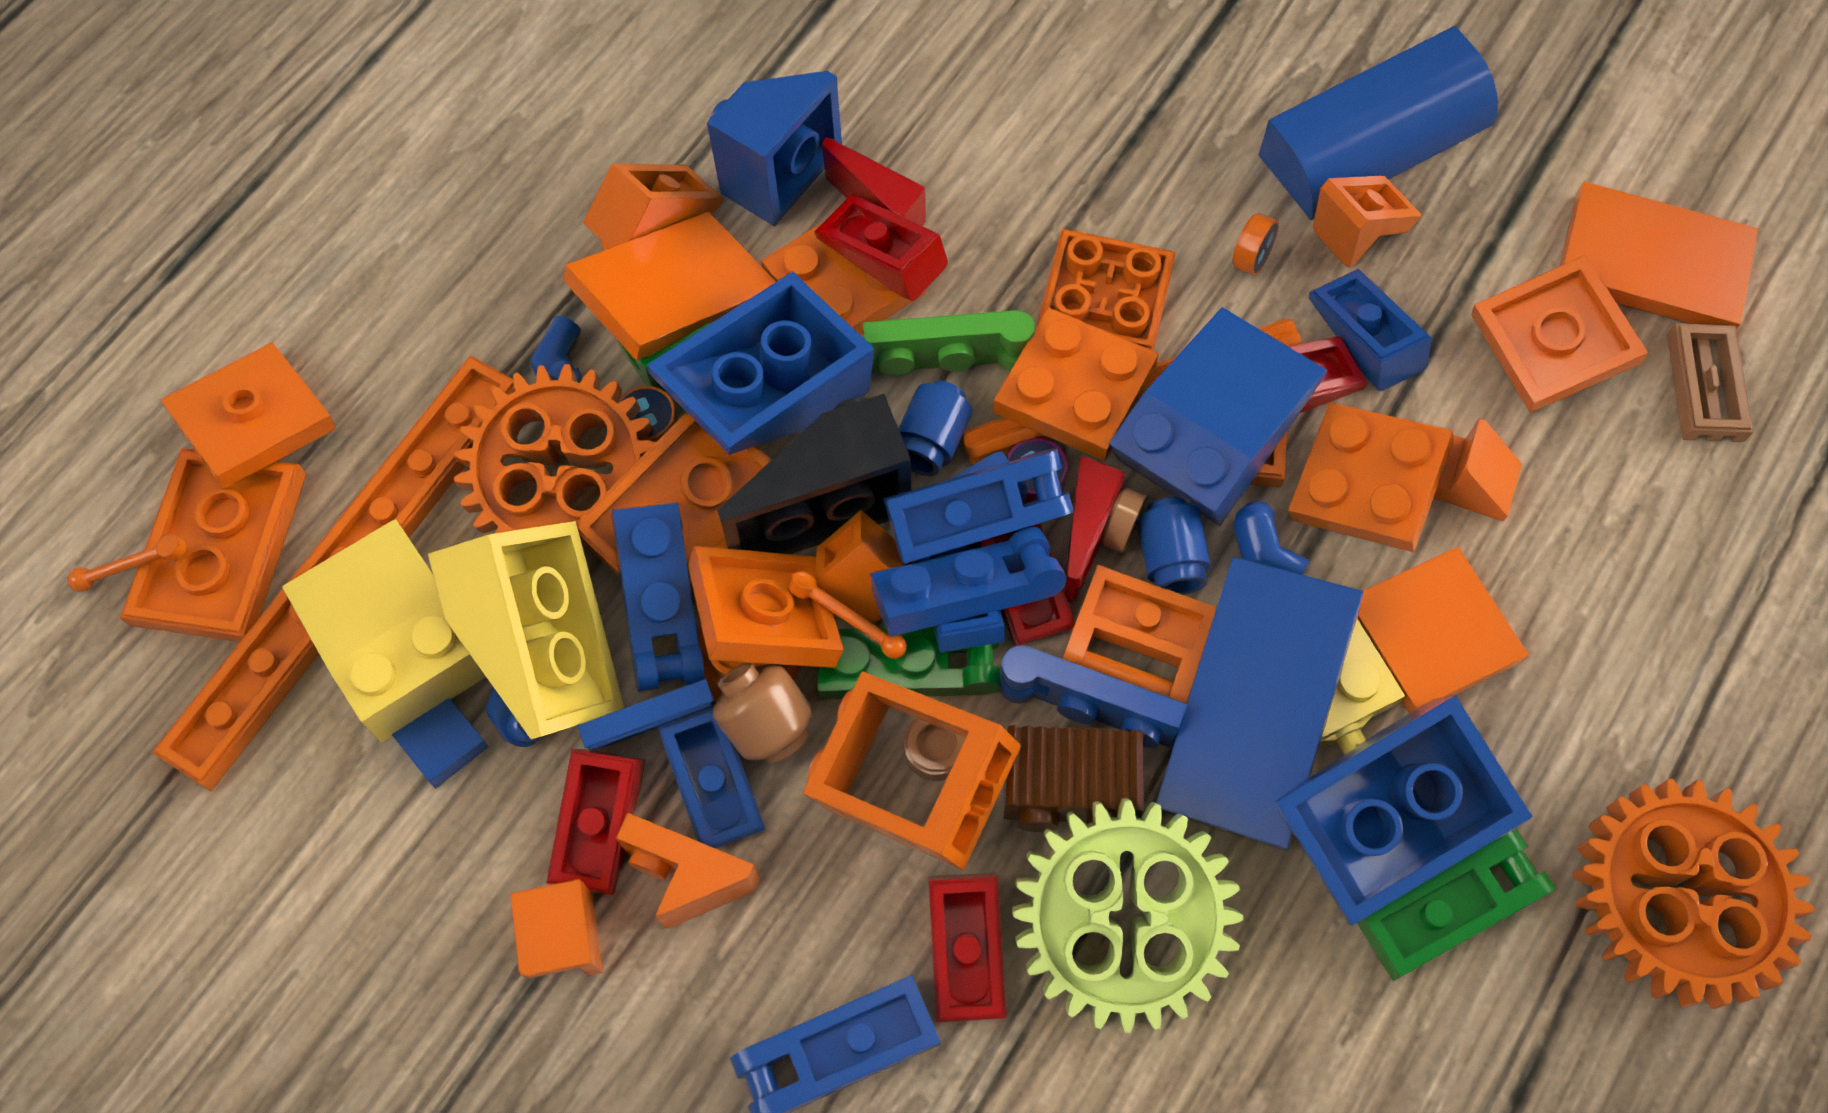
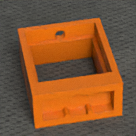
(968, 790)

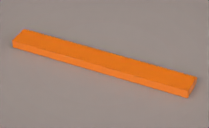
(277, 646)

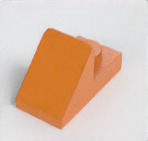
(1359, 210)
(1480, 473)
(701, 877)

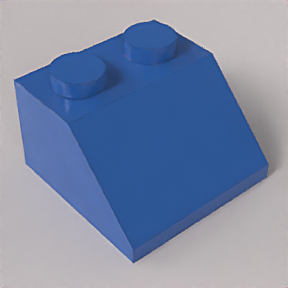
(772, 139)

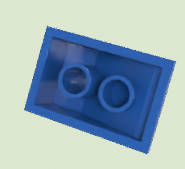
(767, 367)
(1216, 414)
(1402, 807)

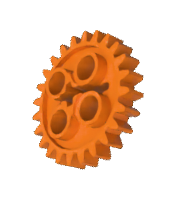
(566, 411)
(1692, 951)

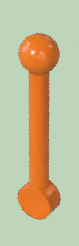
(169, 547)
(805, 586)

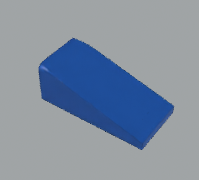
(1374, 329)
(710, 779)

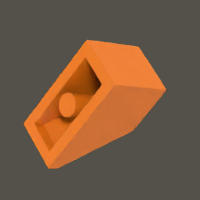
(647, 199)

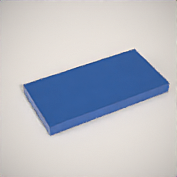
(1259, 700)

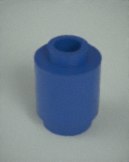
(934, 425)
(1174, 545)

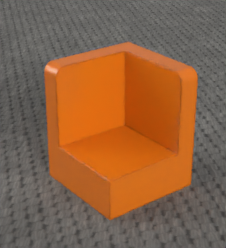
(848, 560)
(556, 930)

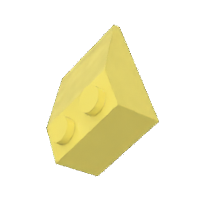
(531, 624)
(383, 630)

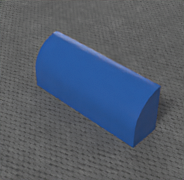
(1383, 118)

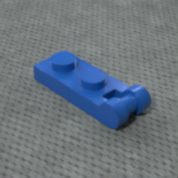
(976, 506)
(968, 583)
(656, 594)
(1089, 695)
(838, 1048)

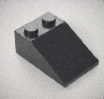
(821, 481)

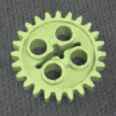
(1189, 912)

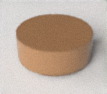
(1123, 519)
(931, 749)

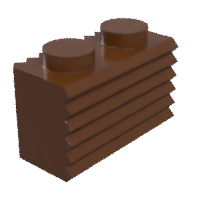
(1069, 771)

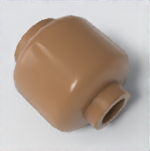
(762, 712)

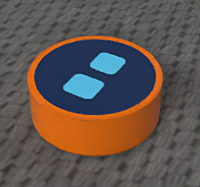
(1255, 243)
(655, 406)

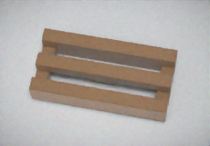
(1685, 378)

